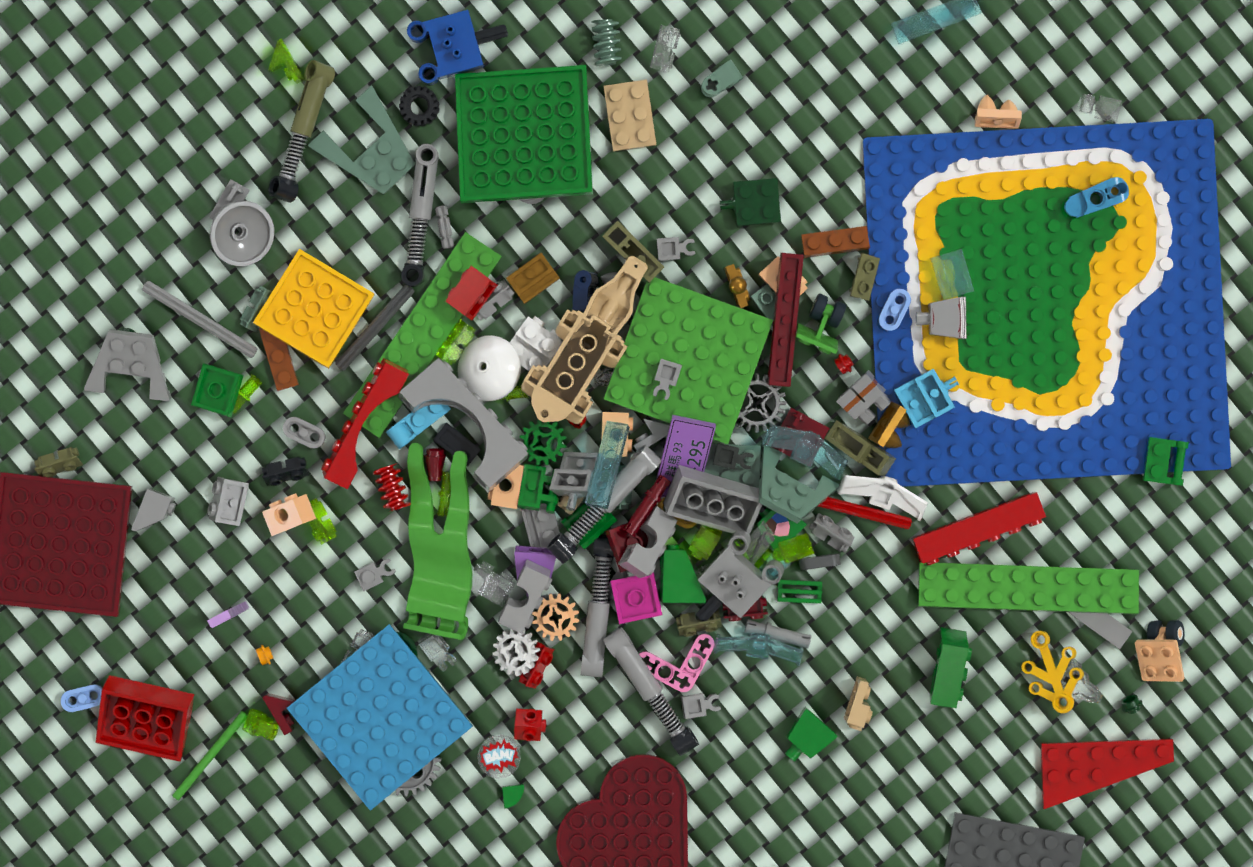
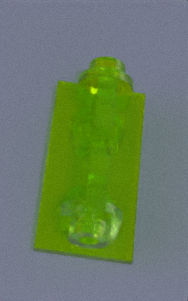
(459, 334)
(321, 529)
(793, 549)

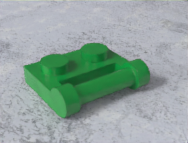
(1158, 460)
(598, 529)

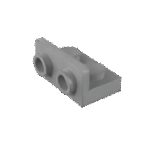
(228, 501)

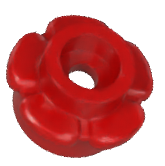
(844, 363)

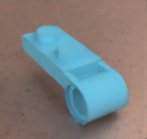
(415, 423)

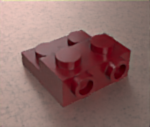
(621, 539)

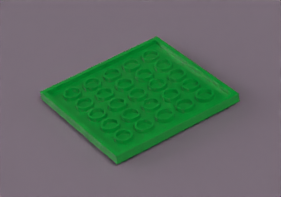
(523, 134)

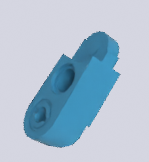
(1080, 203)

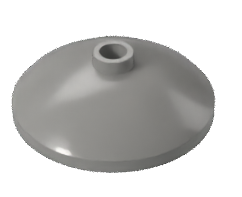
(254, 236)

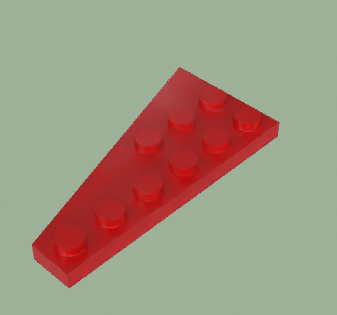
(1086, 766)

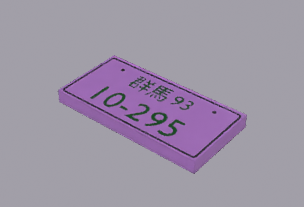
(685, 445)

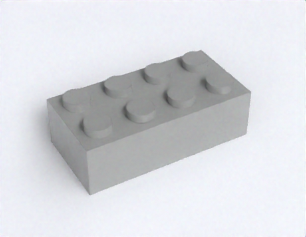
(712, 501)

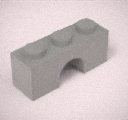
(642, 560)
(517, 613)

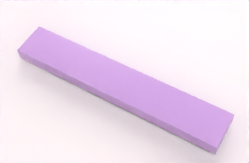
(228, 614)

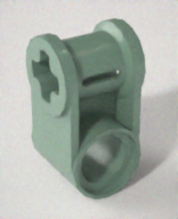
(723, 77)

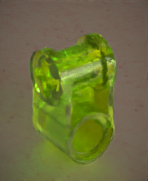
(259, 724)

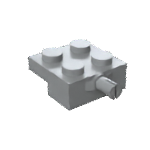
(573, 476)

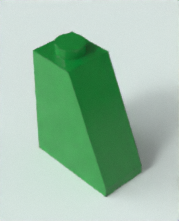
(677, 578)

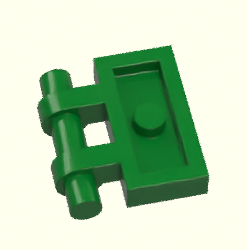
(532, 488)

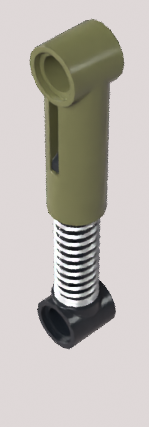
(318, 78)

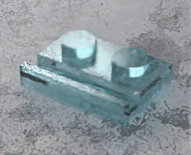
(952, 274)

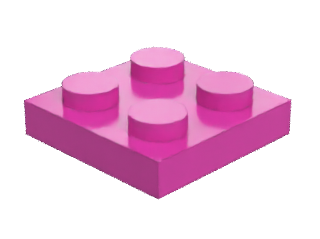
(636, 598)

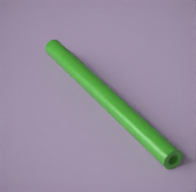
(218, 745)

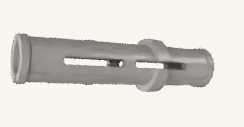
(778, 634)

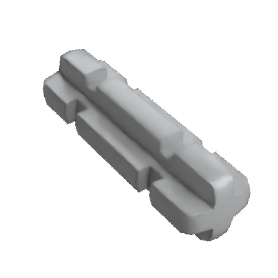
(444, 227)

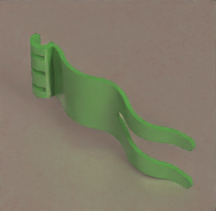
(442, 560)

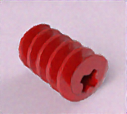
(391, 487)

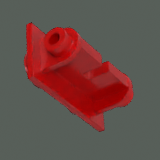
(535, 676)

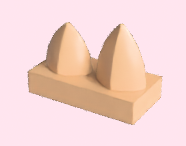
(990, 117)

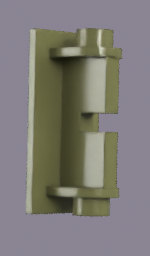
(864, 277)
(49, 466)
(690, 625)

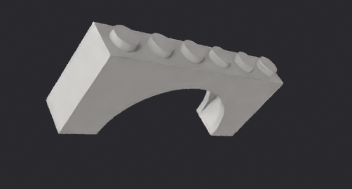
(441, 387)

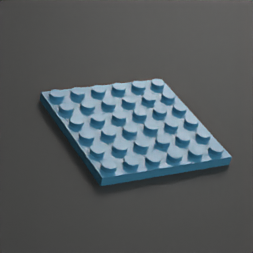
(379, 717)

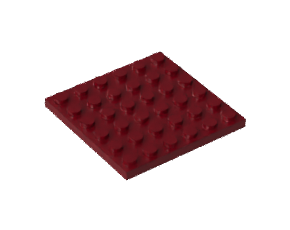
(62, 543)

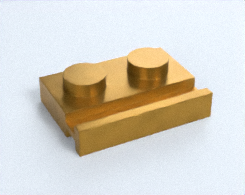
(532, 278)

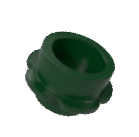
(1131, 704)

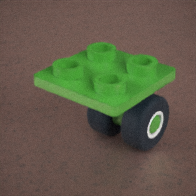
(833, 314)

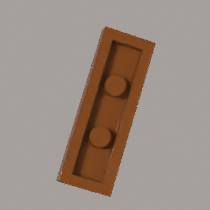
(835, 241)
(279, 361)

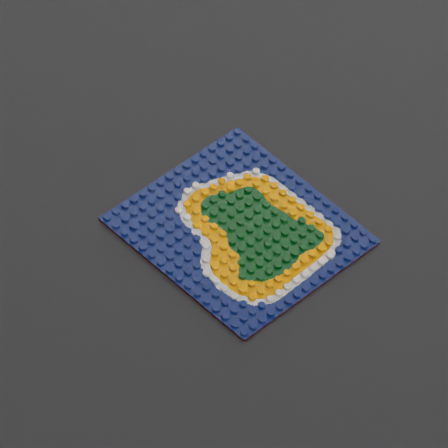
(1074, 324)

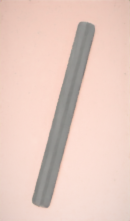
(199, 319)

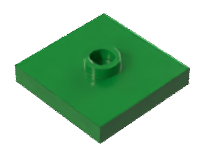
(217, 390)

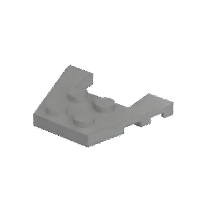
(129, 355)

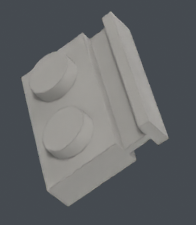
(540, 526)

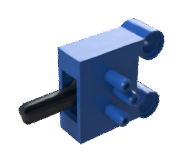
(454, 44)

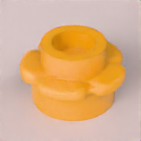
(264, 655)

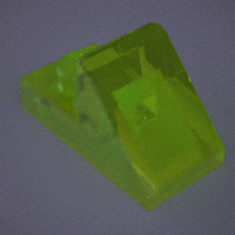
(283, 57)

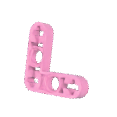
(684, 670)

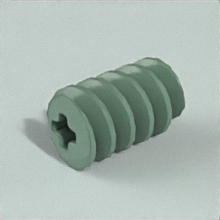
(606, 42)

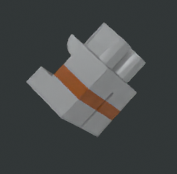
(861, 396)

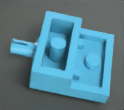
(925, 397)

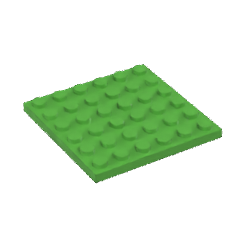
(705, 336)

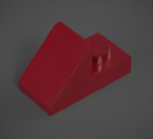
(277, 705)

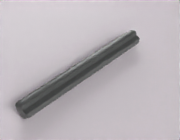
(374, 327)

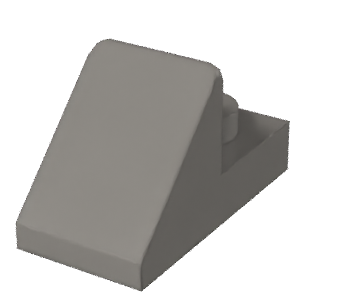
(658, 432)

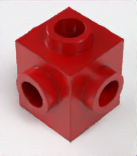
(529, 724)

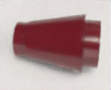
(435, 463)

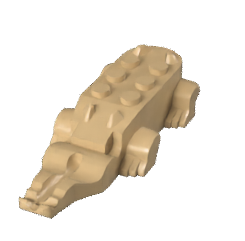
(588, 343)

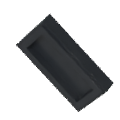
(454, 441)

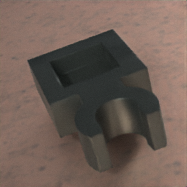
(728, 456)

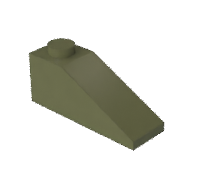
(629, 246)

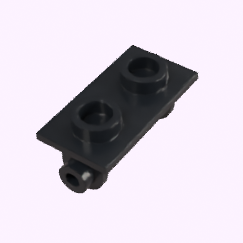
(295, 470)

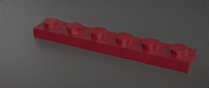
(785, 319)

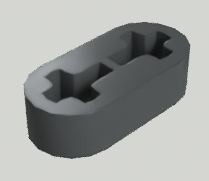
(819, 561)

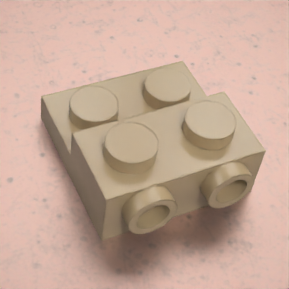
(858, 711)

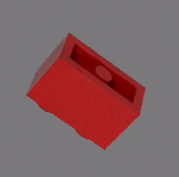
(471, 292)

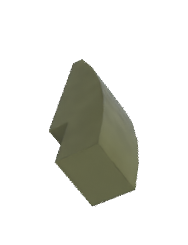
(860, 448)

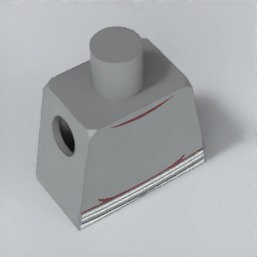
(945, 318)

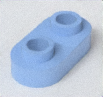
(895, 310)
(83, 698)

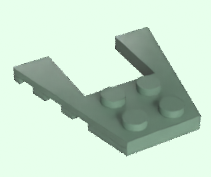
(383, 161)

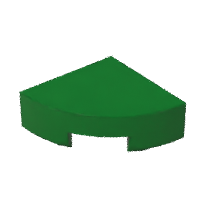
(512, 794)

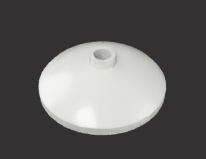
(501, 371)

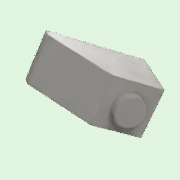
(153, 509)

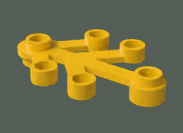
(1053, 674)

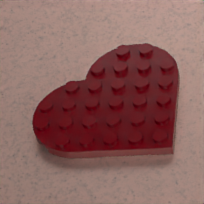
(633, 822)

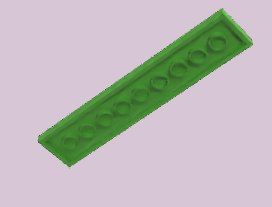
(427, 326)
(1028, 588)

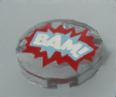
(499, 756)

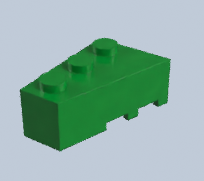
(950, 668)

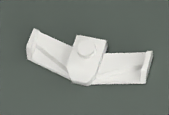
(883, 493)

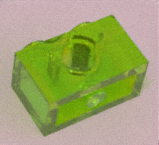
(704, 542)

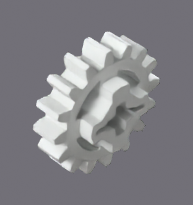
(508, 652)

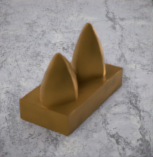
(883, 433)

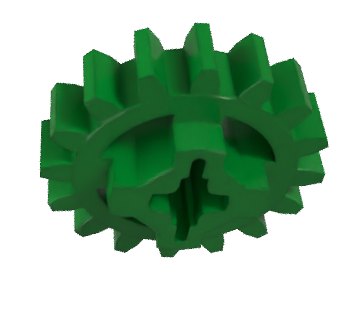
(548, 450)

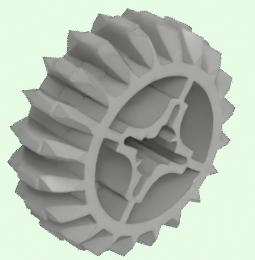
(768, 418)

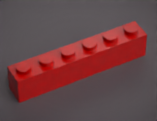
(979, 527)

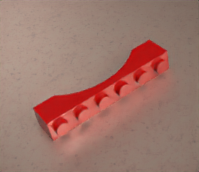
(386, 382)

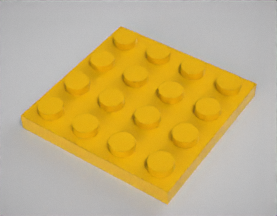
(313, 308)

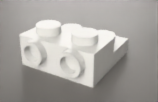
(535, 343)

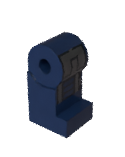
(584, 287)

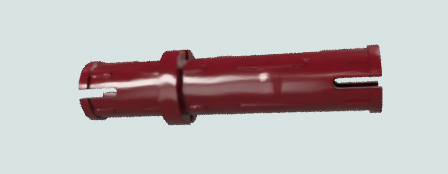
(649, 502)

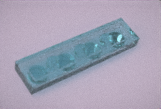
(934, 19)
(607, 465)

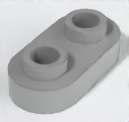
(304, 432)

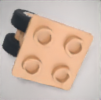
(1160, 654)

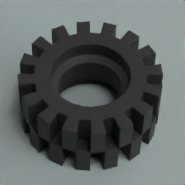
(412, 94)

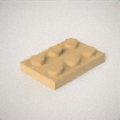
(630, 115)

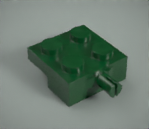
(755, 202)

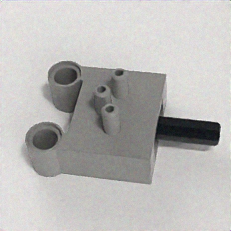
(736, 579)

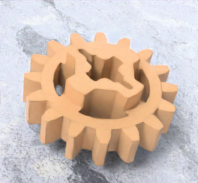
(545, 619)

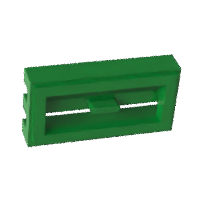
(818, 592)

